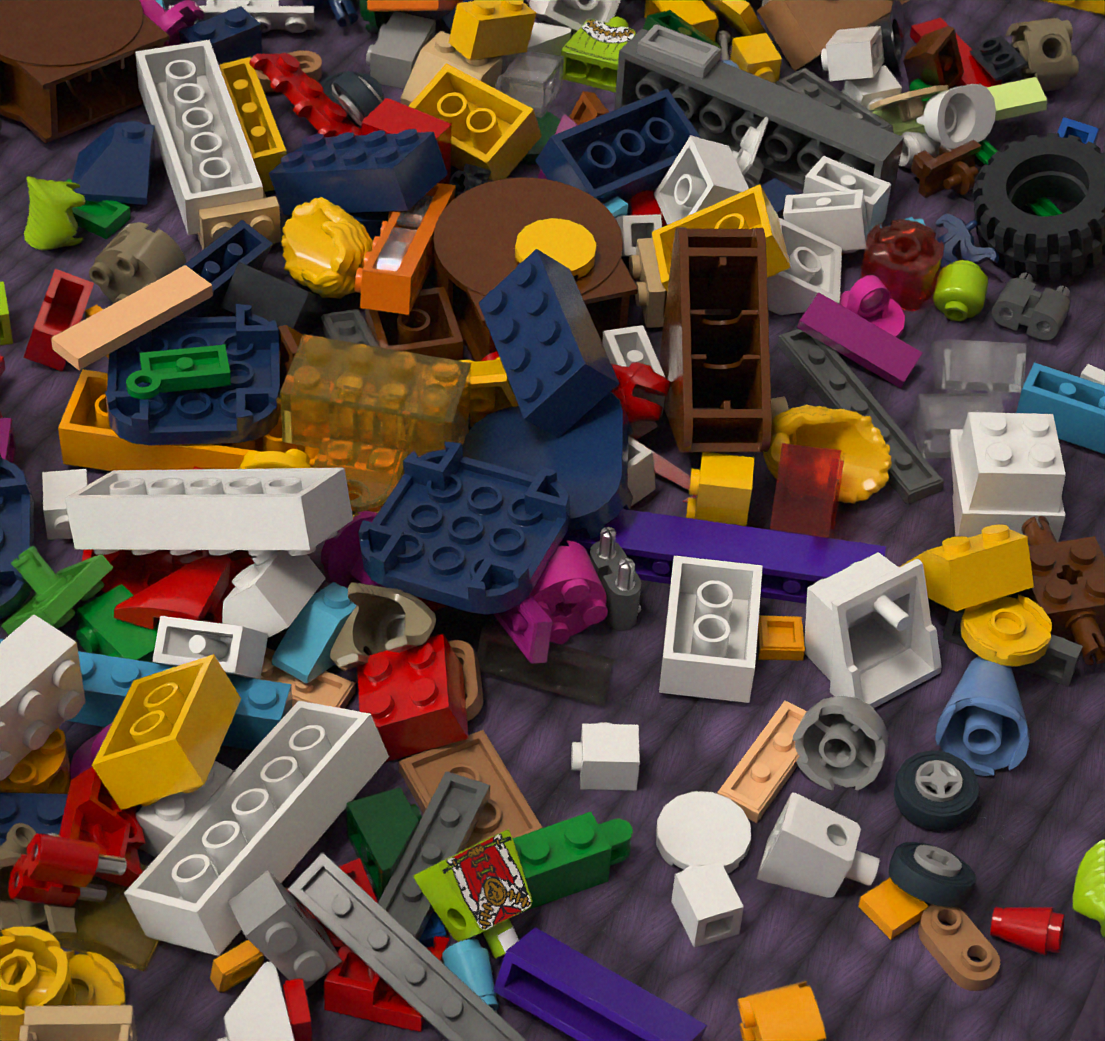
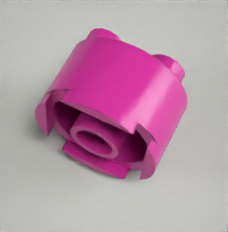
(570, 592)

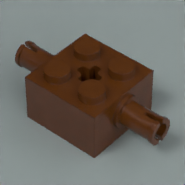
(425, 331)
(1068, 586)

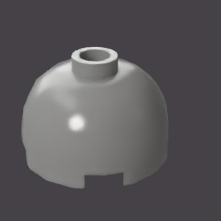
(841, 743)

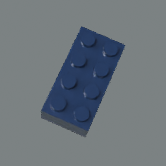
(619, 150)
(360, 171)
(548, 343)

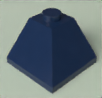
(118, 164)

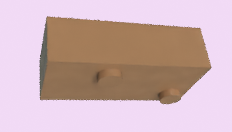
(807, 25)

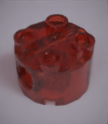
(904, 260)

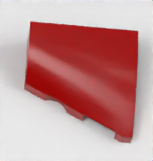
(182, 594)
(96, 818)
(359, 992)

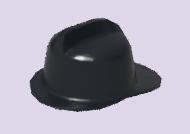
(892, 36)

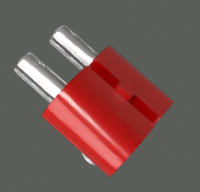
(60, 871)

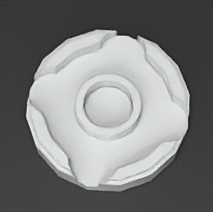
(703, 831)

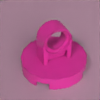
(175, 19)
(874, 306)

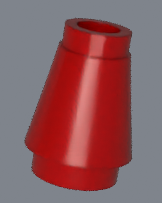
(1029, 927)

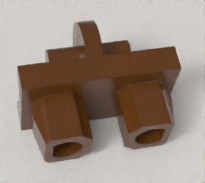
(949, 170)

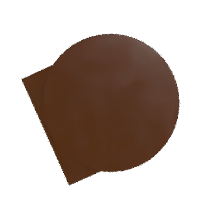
(71, 61)
(478, 243)

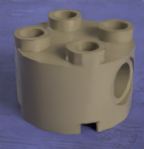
(1047, 50)
(135, 261)

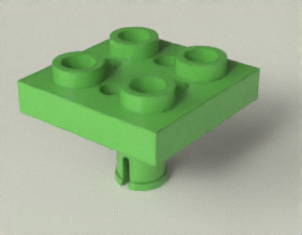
(55, 591)

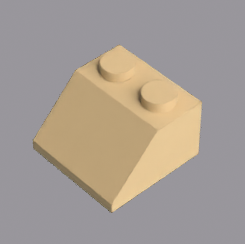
(436, 55)

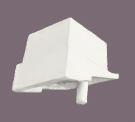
(1006, 472)
(872, 630)

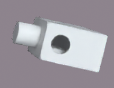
(814, 850)

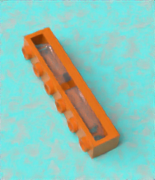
(402, 254)

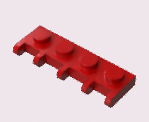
(304, 94)

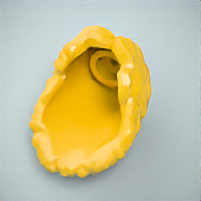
(324, 248)
(839, 429)

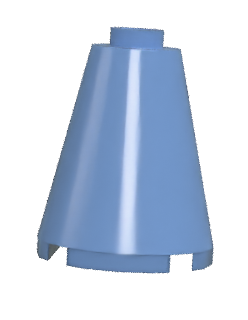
(985, 719)

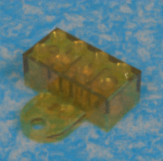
(371, 410)

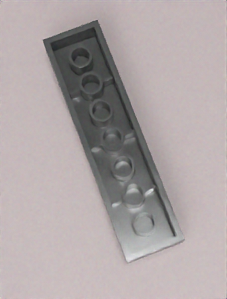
(733, 100)

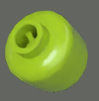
(960, 290)

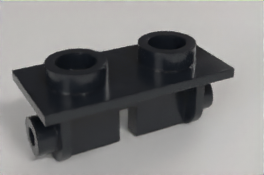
(1000, 60)

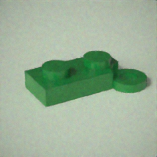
(180, 371)

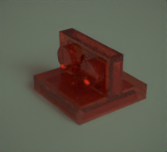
(807, 490)

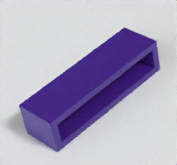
(585, 996)

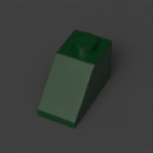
(380, 832)

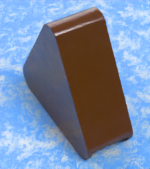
(718, 341)

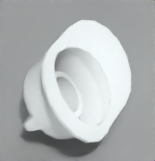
(959, 115)

